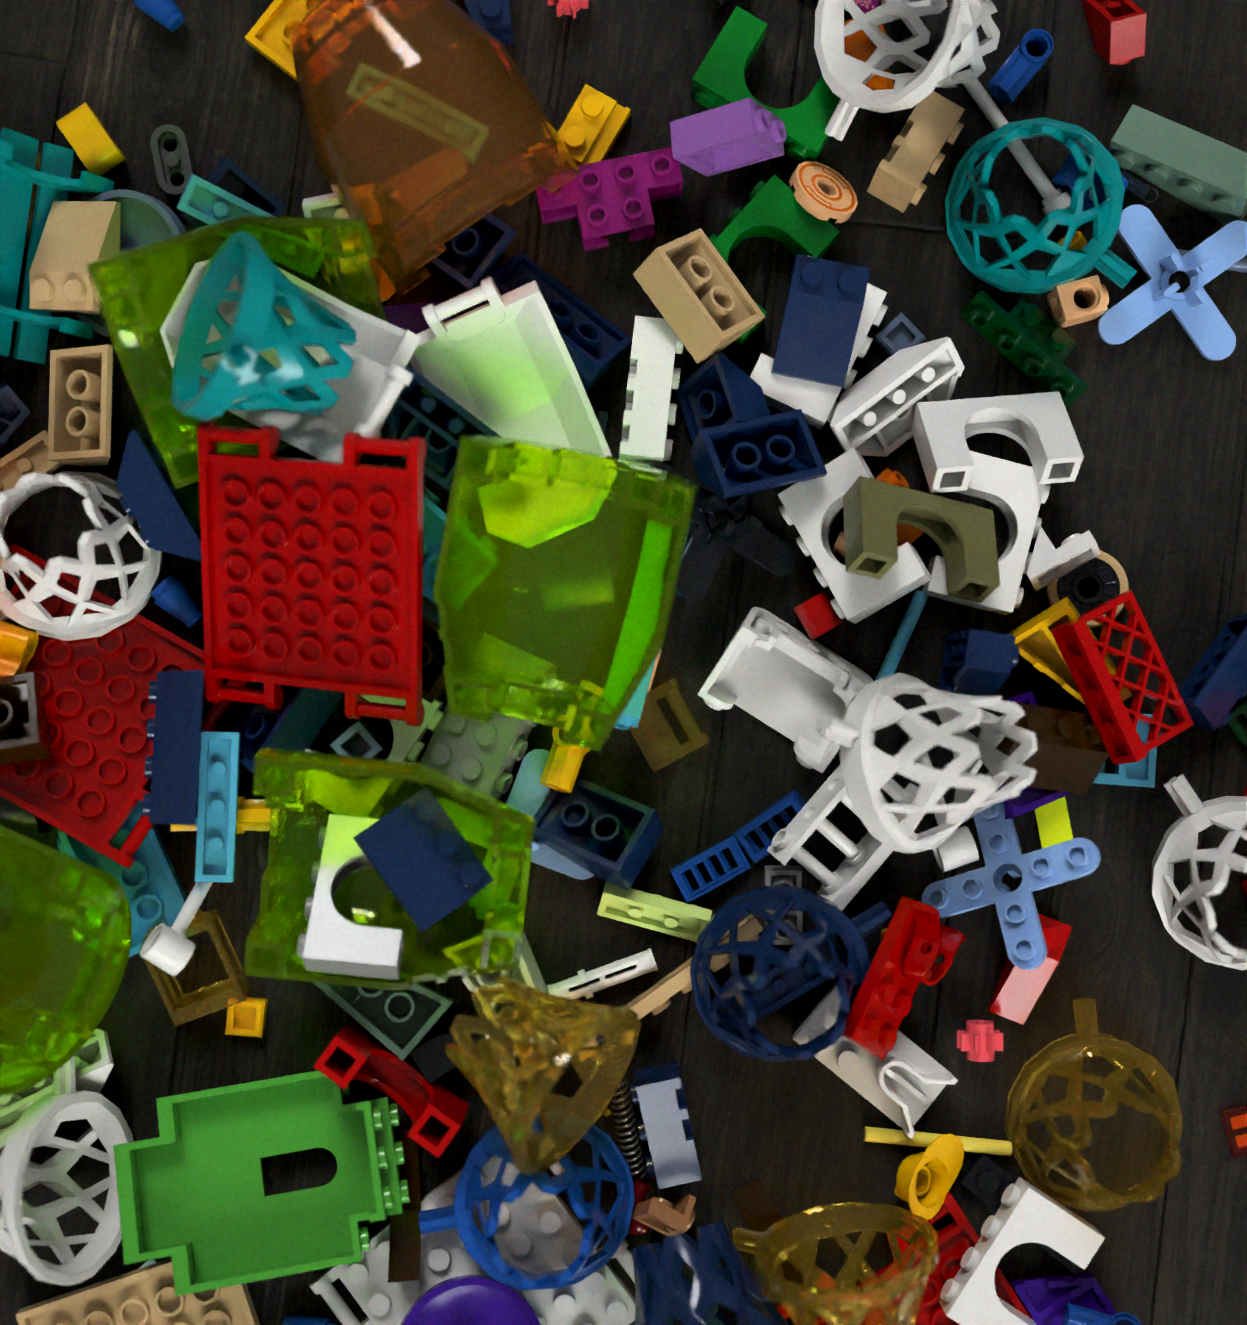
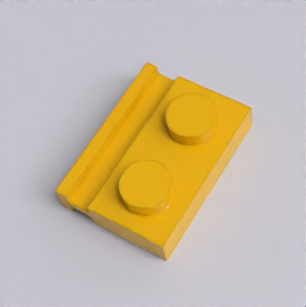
(592, 126)

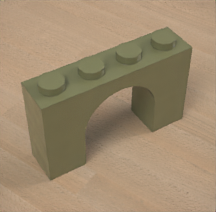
(959, 529)

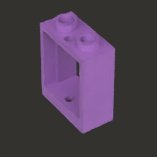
(727, 137)

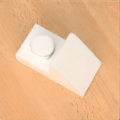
(1050, 563)

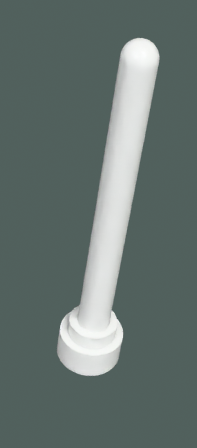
(1053, 198)

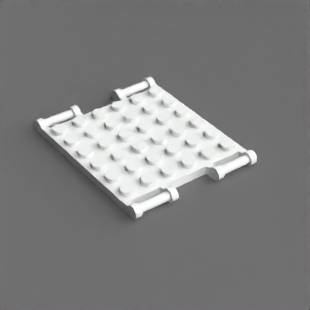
(531, 1232)

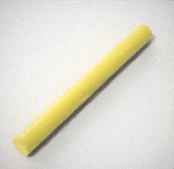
(923, 1139)

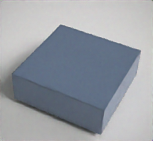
(899, 335)

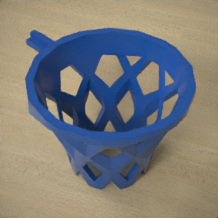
(485, 1250)

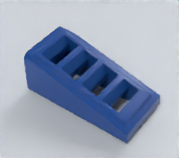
(767, 816)
(704, 856)

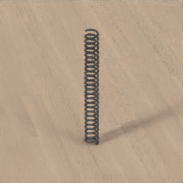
(626, 1120)

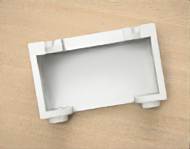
(784, 683)

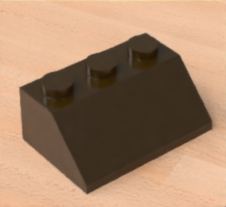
(22, 720)
(1067, 752)

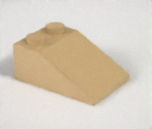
(71, 238)

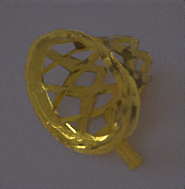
(1066, 1059)
(517, 1104)
(834, 1298)

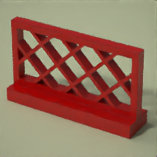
(1102, 690)

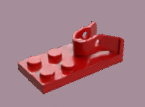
(900, 963)

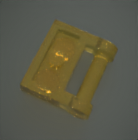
(655, 734)

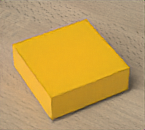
(247, 1018)

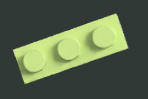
(653, 912)

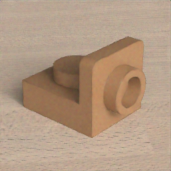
(665, 1216)

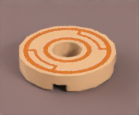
(823, 192)

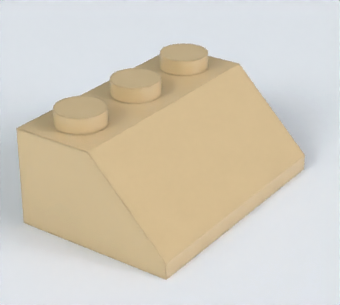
(698, 294)
(80, 405)

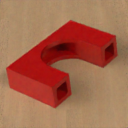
(432, 1107)

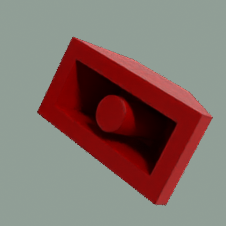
(1116, 29)

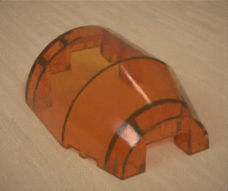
(419, 124)

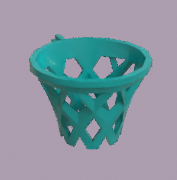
(1068, 263)
(256, 328)

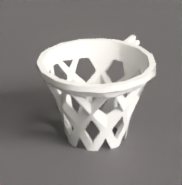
(848, 75)
(29, 612)
(869, 769)
(1180, 845)
(18, 1174)

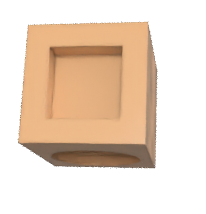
(1064, 309)

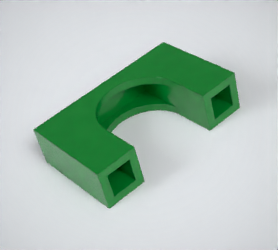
(722, 82)
(779, 216)

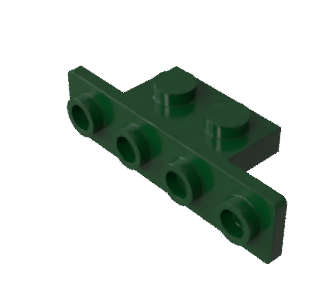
(1028, 342)

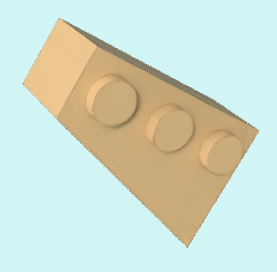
(916, 152)

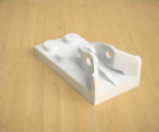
(898, 1086)

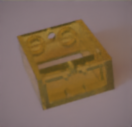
(211, 997)

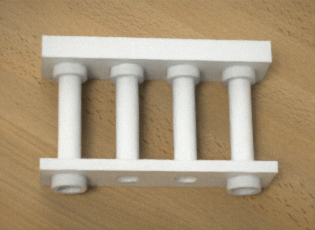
(860, 859)

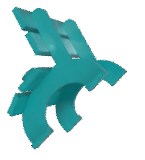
(53, 183)

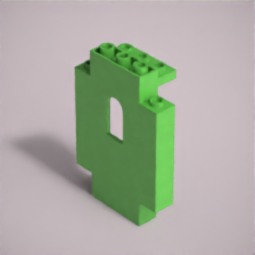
(203, 1188)

